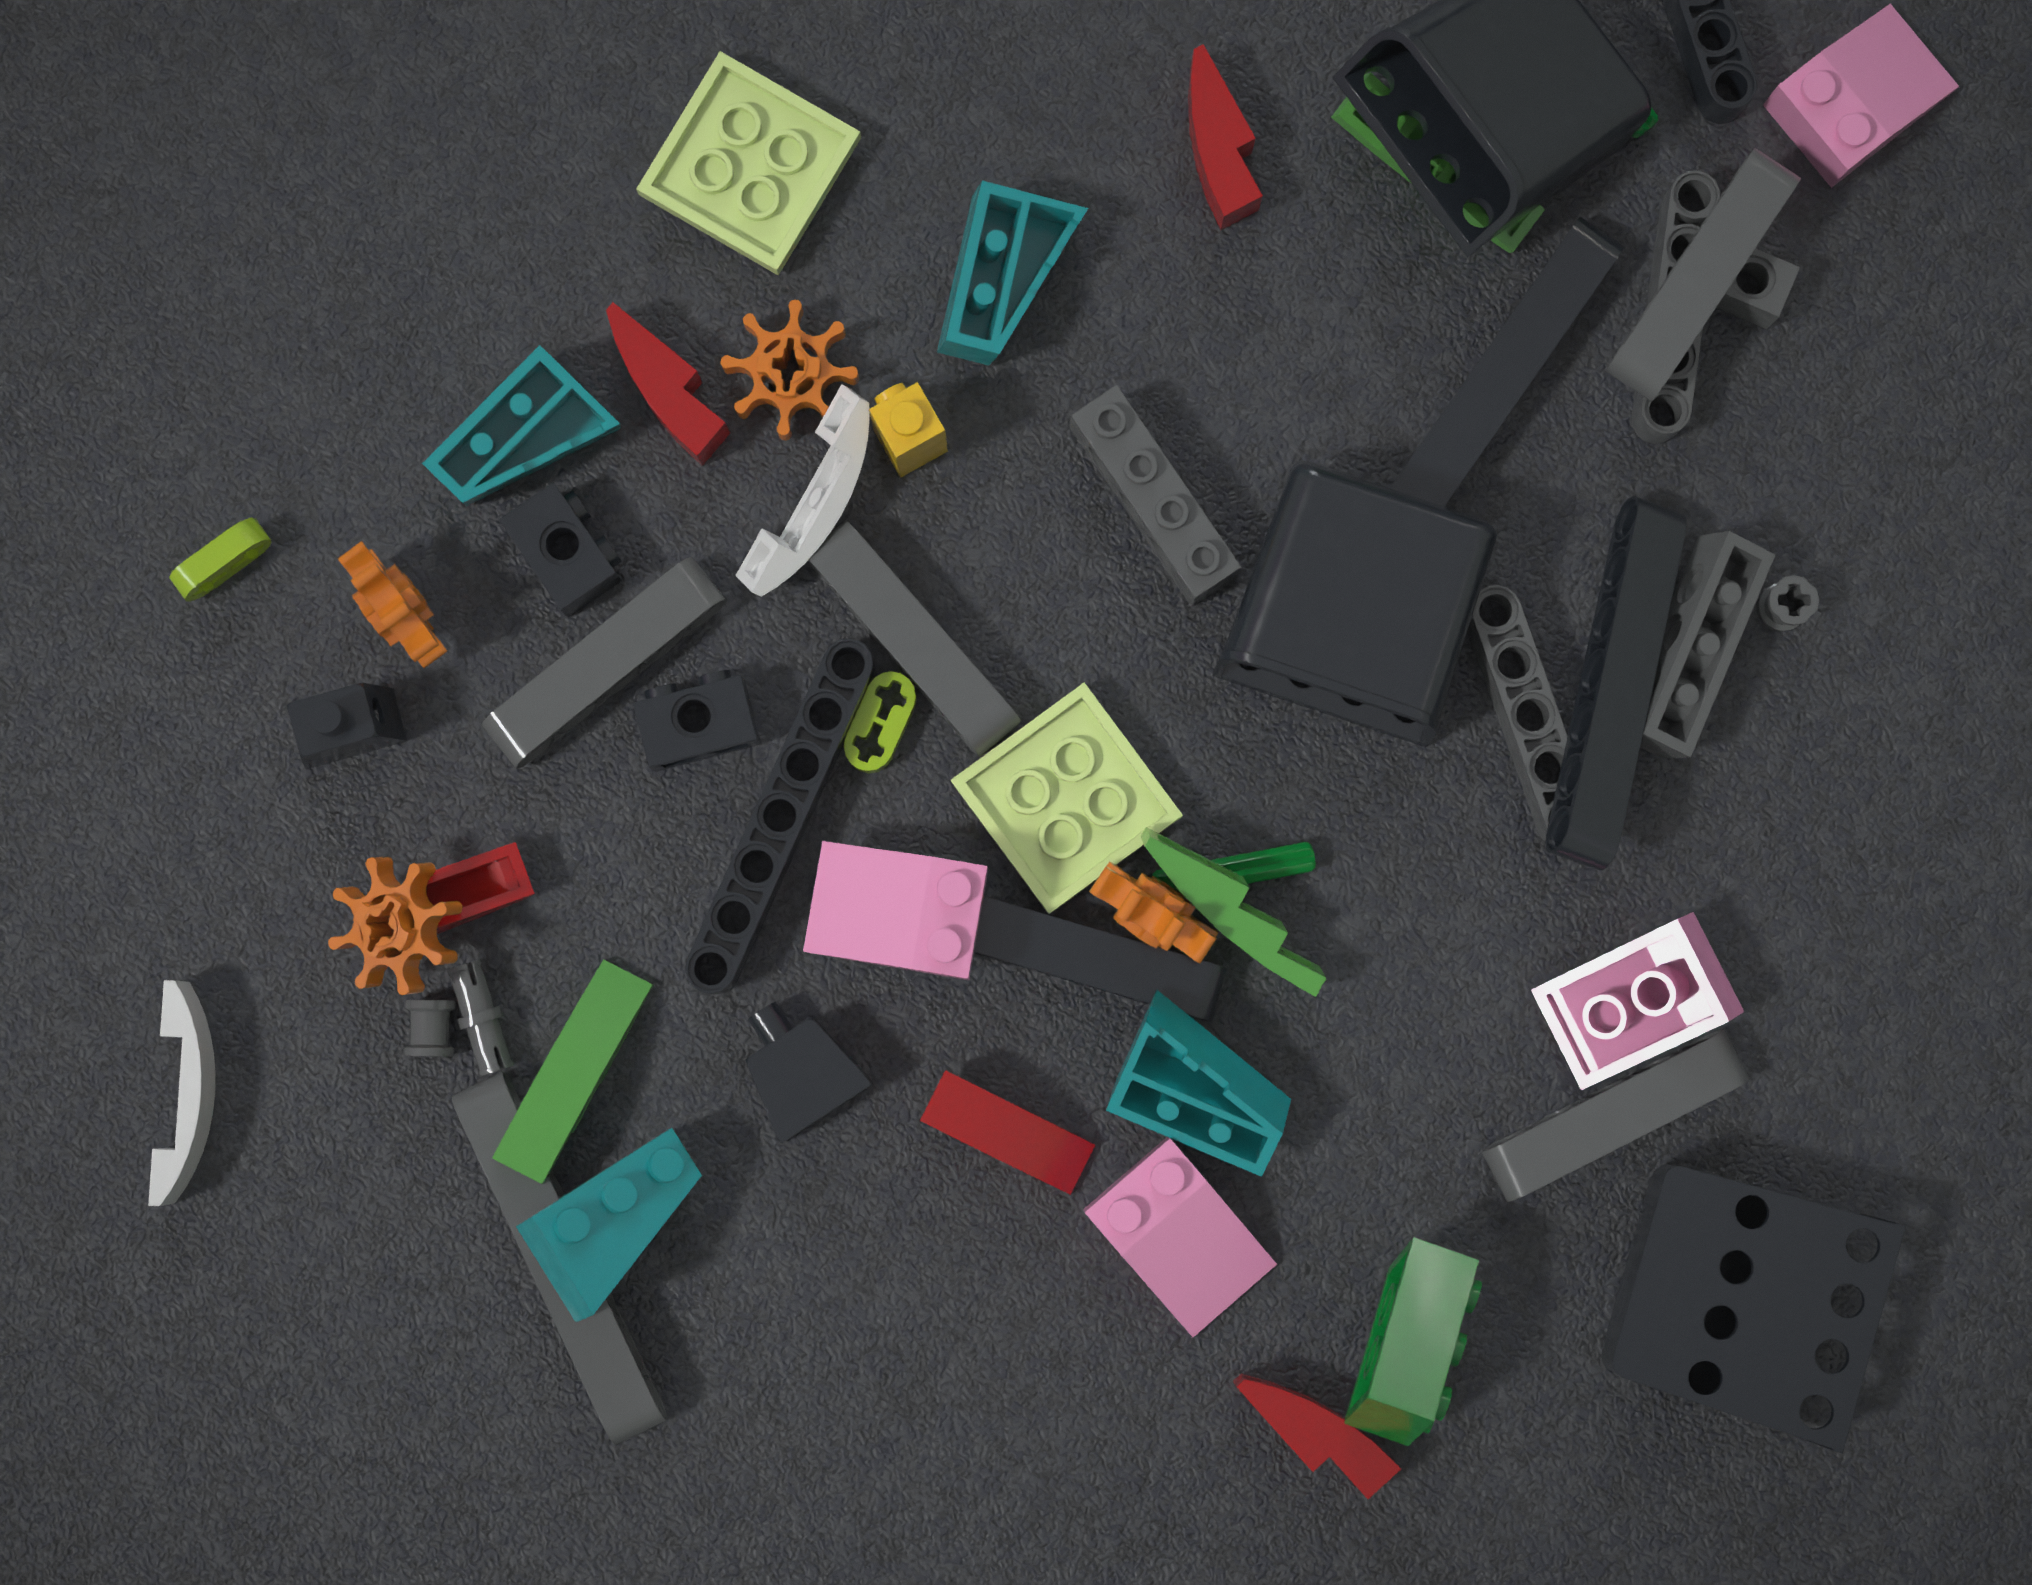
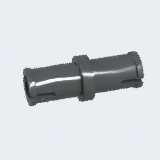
(480, 1017)

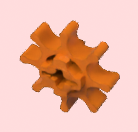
(774, 353)
(392, 604)
(1154, 912)
(395, 925)

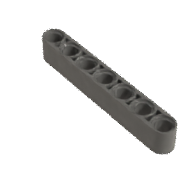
(597, 1345)

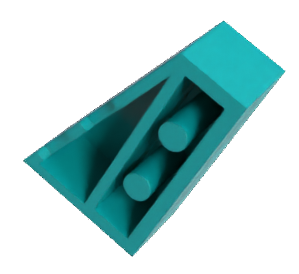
(1001, 264)
(519, 429)
(1198, 1090)
(607, 1222)

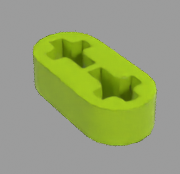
(220, 559)
(868, 715)

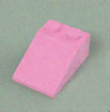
(1859, 94)
(896, 909)
(1637, 1001)
(1180, 1236)

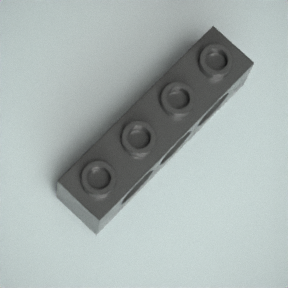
(1154, 495)
(1702, 638)

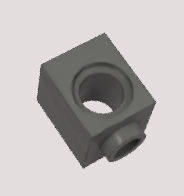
(1774, 281)

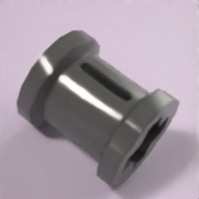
(1777, 616)
(429, 1028)

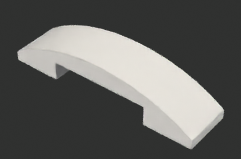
(778, 558)
(175, 1166)

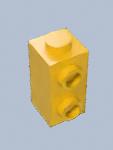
(907, 427)

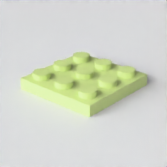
(749, 163)
(1066, 797)

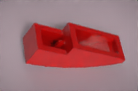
(1220, 143)
(667, 387)
(480, 885)
(1007, 1132)
(1319, 1433)

